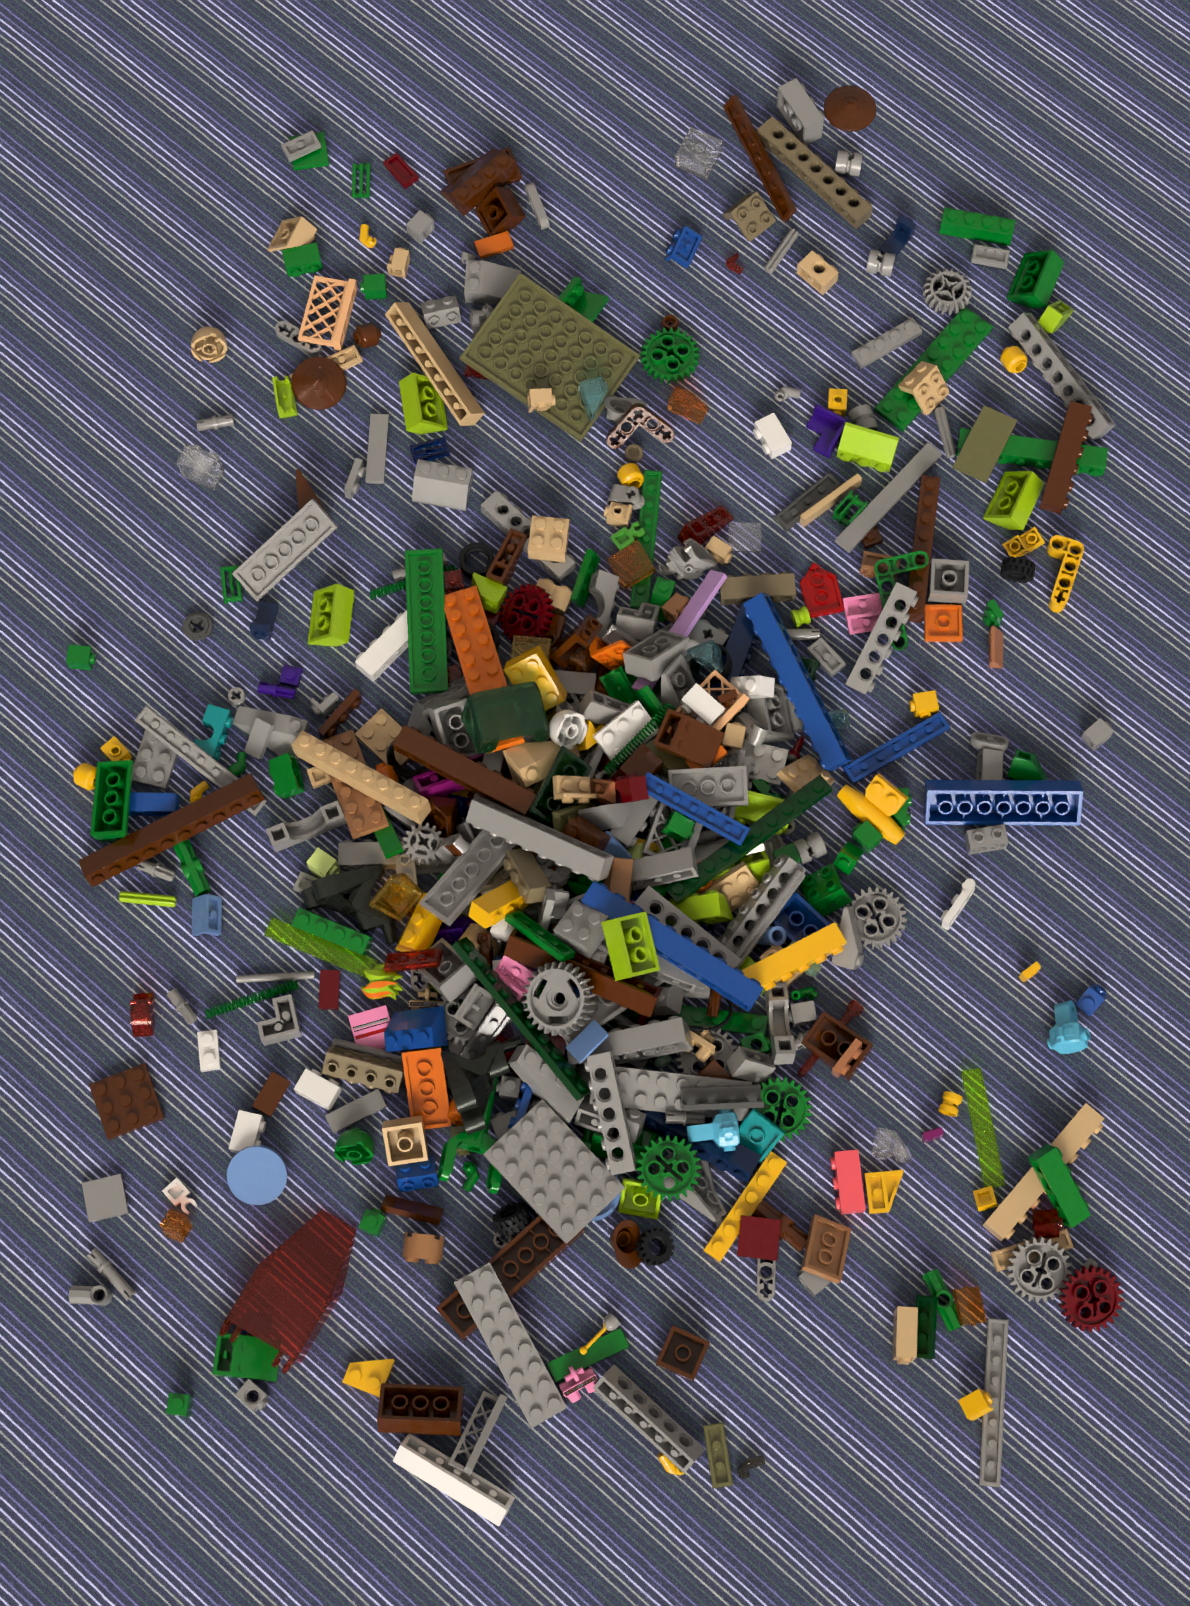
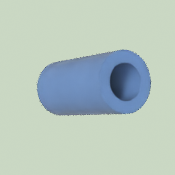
(773, 936)

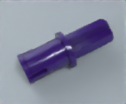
(276, 690)

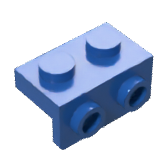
(417, 1175)

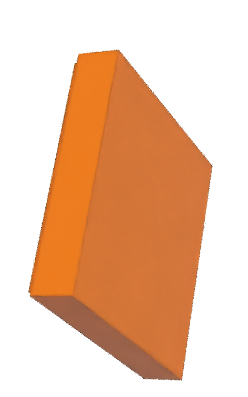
(943, 623)

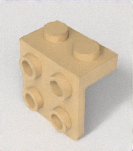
(926, 386)

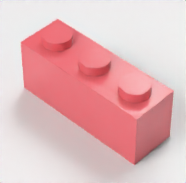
(848, 1182)

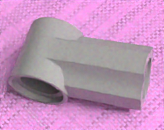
(755, 730)
(88, 1295)

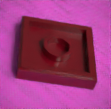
(759, 1237)

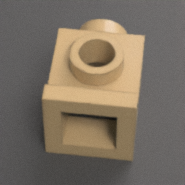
(399, 263)
(540, 399)
(621, 519)
(719, 550)

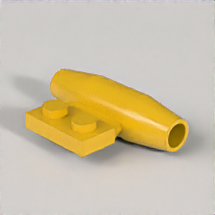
(876, 806)

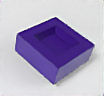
(291, 676)

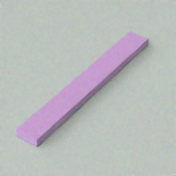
(691, 613)

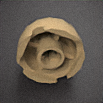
(209, 344)

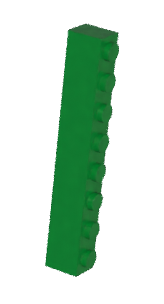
(1040, 453)

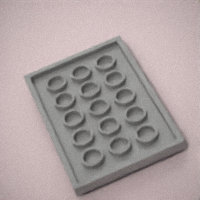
(554, 1171)

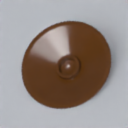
(849, 108)
(318, 383)

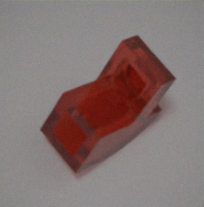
(142, 1014)

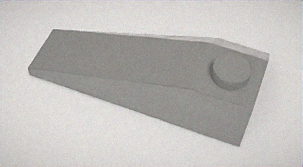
(702, 1197)

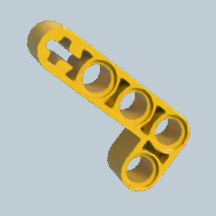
(1064, 576)

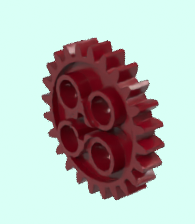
(531, 597)
(1106, 1293)

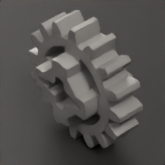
(416, 848)

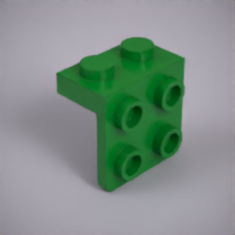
(825, 891)

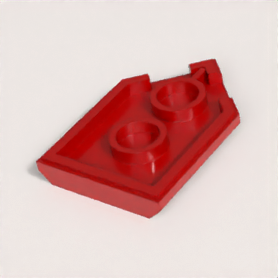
(821, 592)

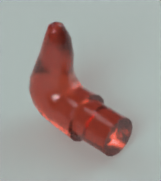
(730, 262)

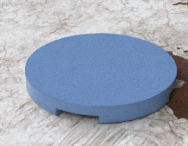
(257, 1175)

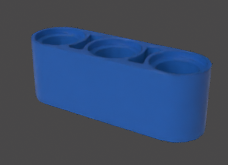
(153, 804)

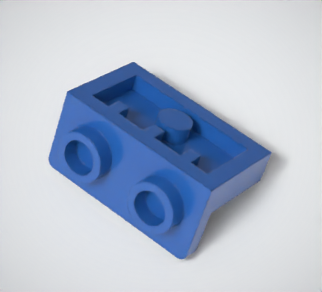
(683, 246)

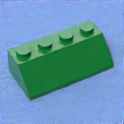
(111, 800)

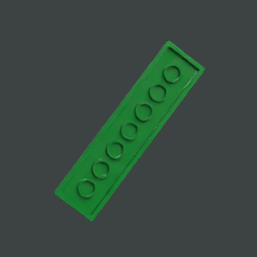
(948, 353)
(426, 621)

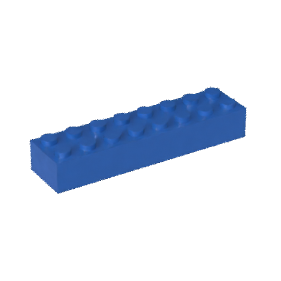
(1002, 802)

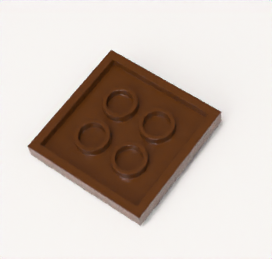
(126, 1101)

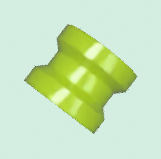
(800, 616)

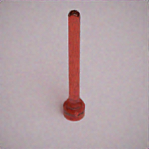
(853, 1010)

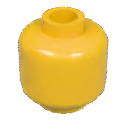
(1013, 359)
(630, 475)
(85, 776)

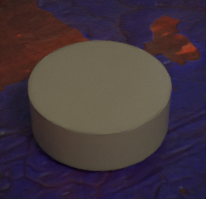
(633, 453)

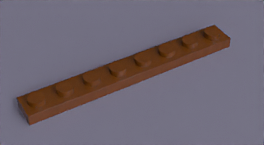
(759, 158)

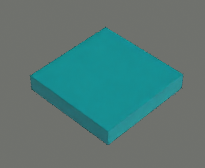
(759, 1133)

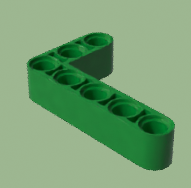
(889, 577)

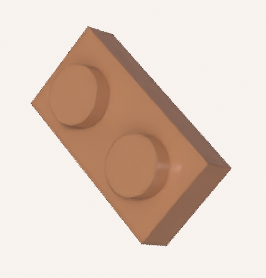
(842, 1065)

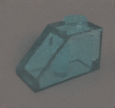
(592, 395)

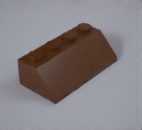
(479, 180)

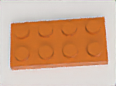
(427, 1086)

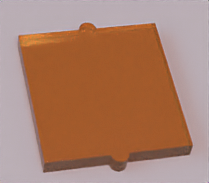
(969, 1306)

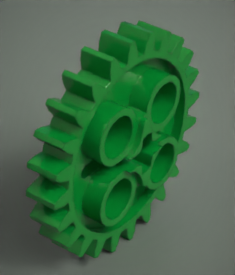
(670, 355)
(797, 1111)
(681, 1155)

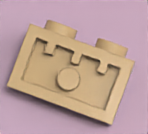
(572, 789)

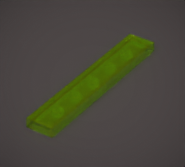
(319, 947)
(982, 1128)

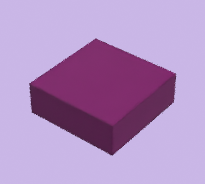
(932, 1134)

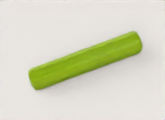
(148, 899)

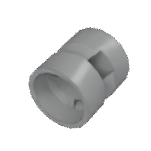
(848, 163)
(880, 263)
(863, 417)
(815, 845)

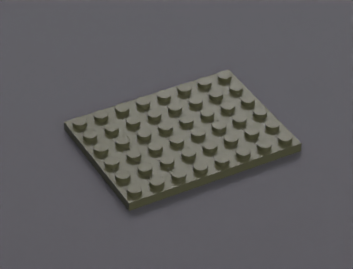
(546, 344)

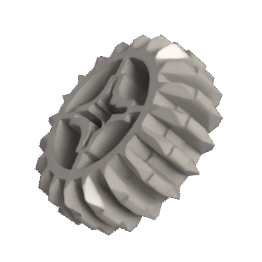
(944, 297)

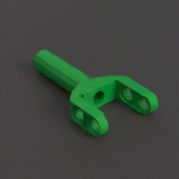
(476, 1142)

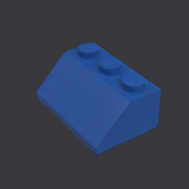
(799, 919)
(416, 1029)

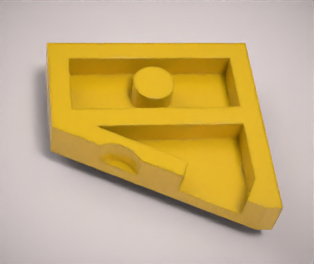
(881, 1190)
(368, 1375)

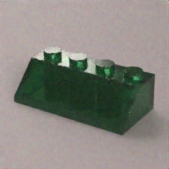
(543, 805)

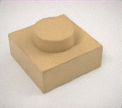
(318, 777)

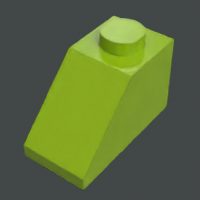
(1055, 316)
(490, 592)

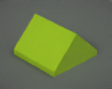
(637, 1202)

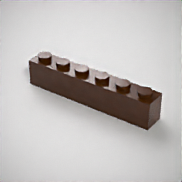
(1065, 457)

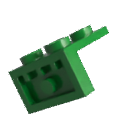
(583, 302)

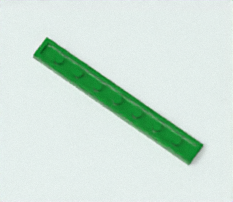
(648, 521)

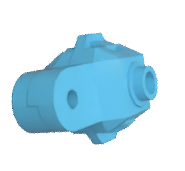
(1067, 1034)
(721, 1130)

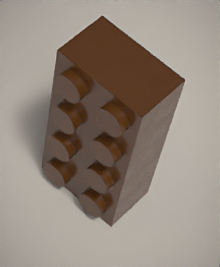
(420, 1409)

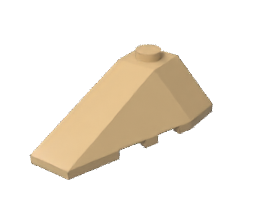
(532, 760)

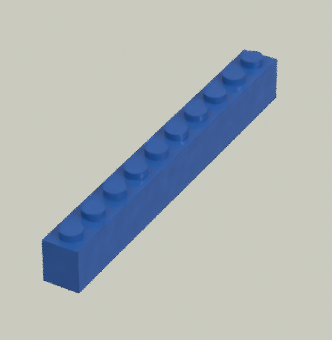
(797, 682)
(680, 950)

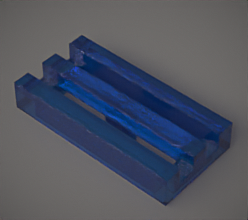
(445, 450)

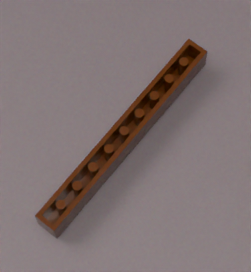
(171, 830)

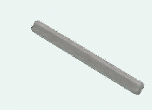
(770, 914)

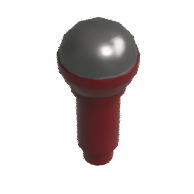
(793, 755)

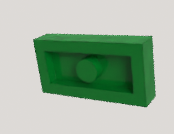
(992, 614)

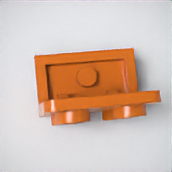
(608, 655)

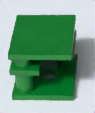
(843, 509)

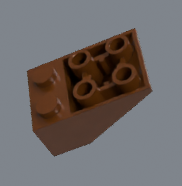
(688, 739)

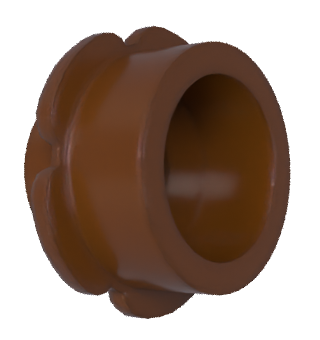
(670, 319)

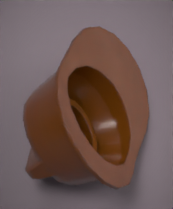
(623, 1242)

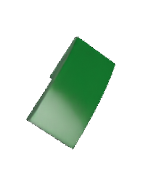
(763, 787)

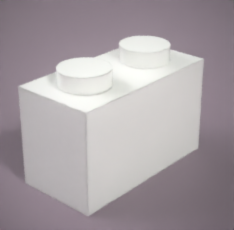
(772, 436)
(754, 686)
(701, 705)
(318, 1089)
(247, 1131)

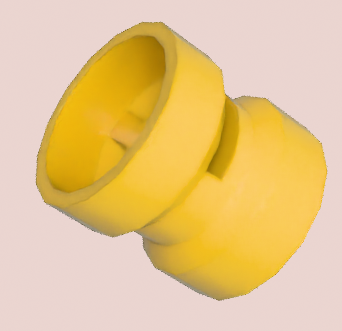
(950, 1104)

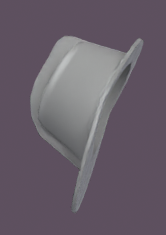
(618, 406)

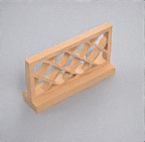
(342, 318)
(729, 712)

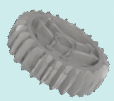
(546, 1006)

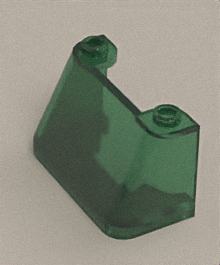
(505, 715)

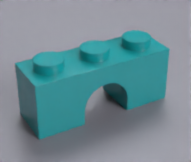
(219, 721)

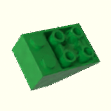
(244, 1358)

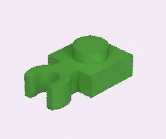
(625, 536)

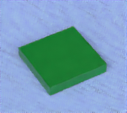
(314, 159)

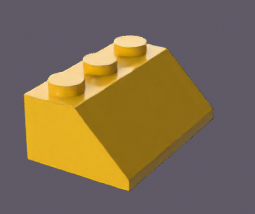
(419, 930)

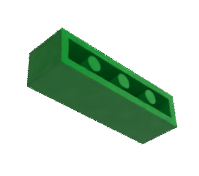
(977, 226)
(332, 931)
(1059, 1185)

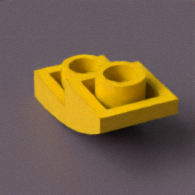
(1024, 543)

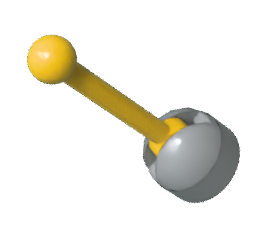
(609, 1323)

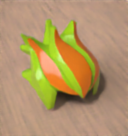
(381, 983)

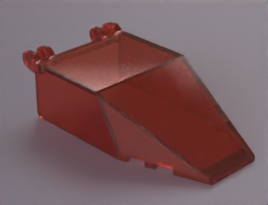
(295, 1289)

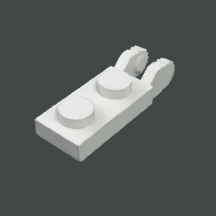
(959, 901)

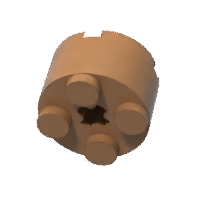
(423, 1247)

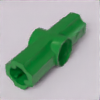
(192, 868)
(936, 1288)

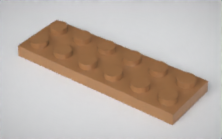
(361, 812)

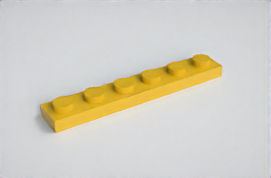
(745, 1205)

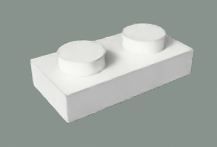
(209, 1050)

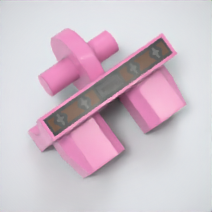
(577, 1380)

